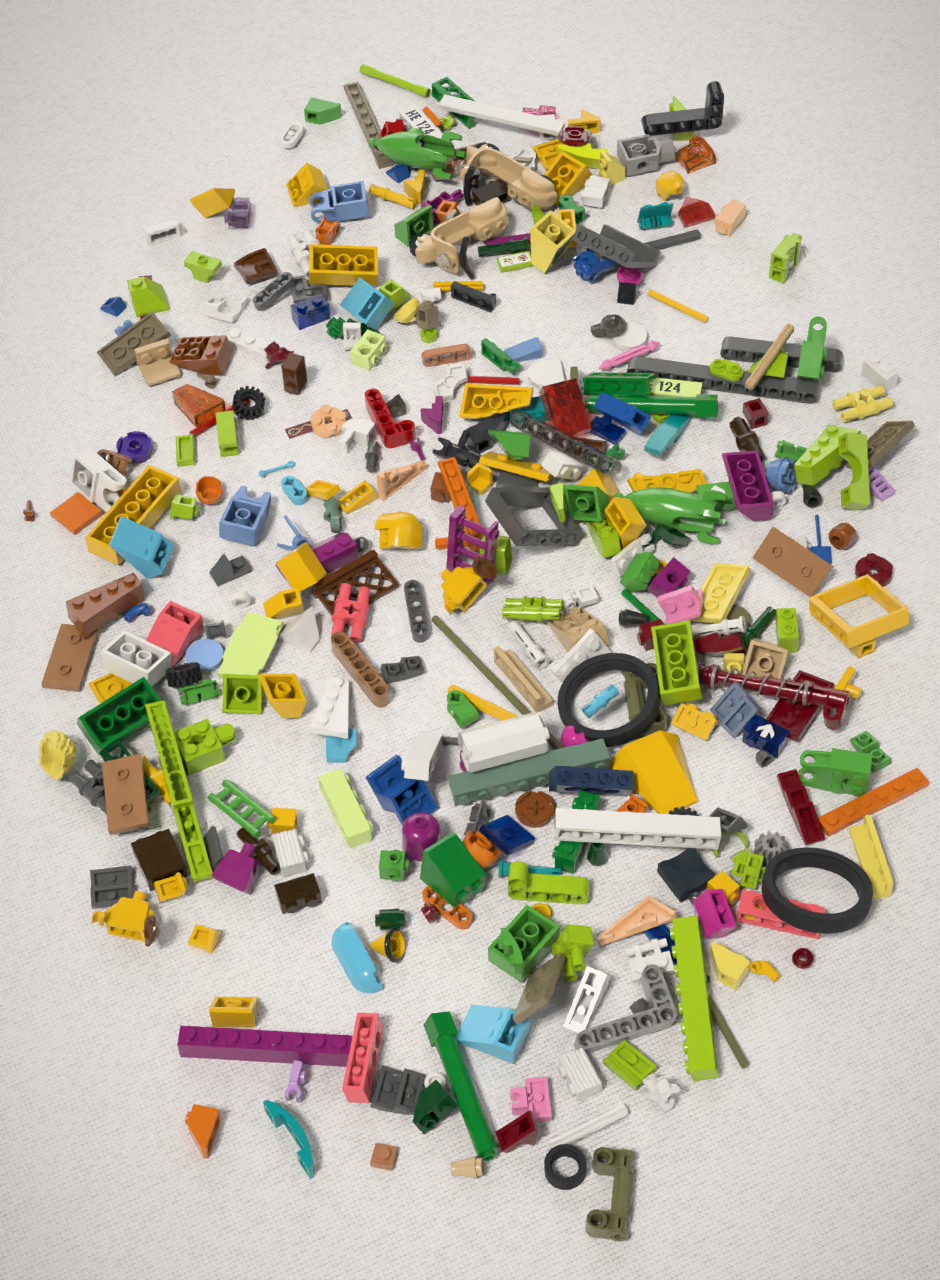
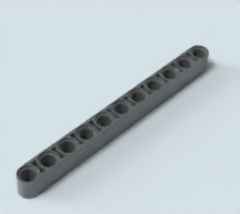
(768, 386)

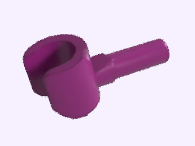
(416, 446)

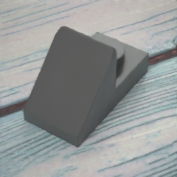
(226, 570)

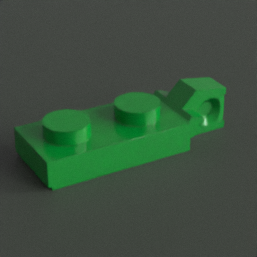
(499, 357)

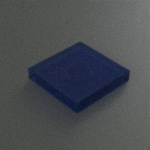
(507, 834)

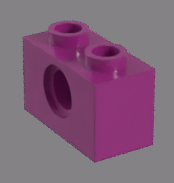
(673, 571)

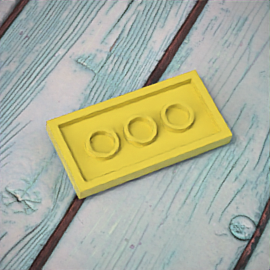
(721, 591)

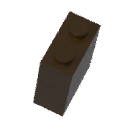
(158, 857)

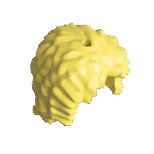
(56, 754)

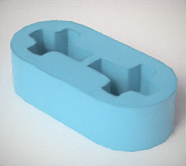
(291, 491)

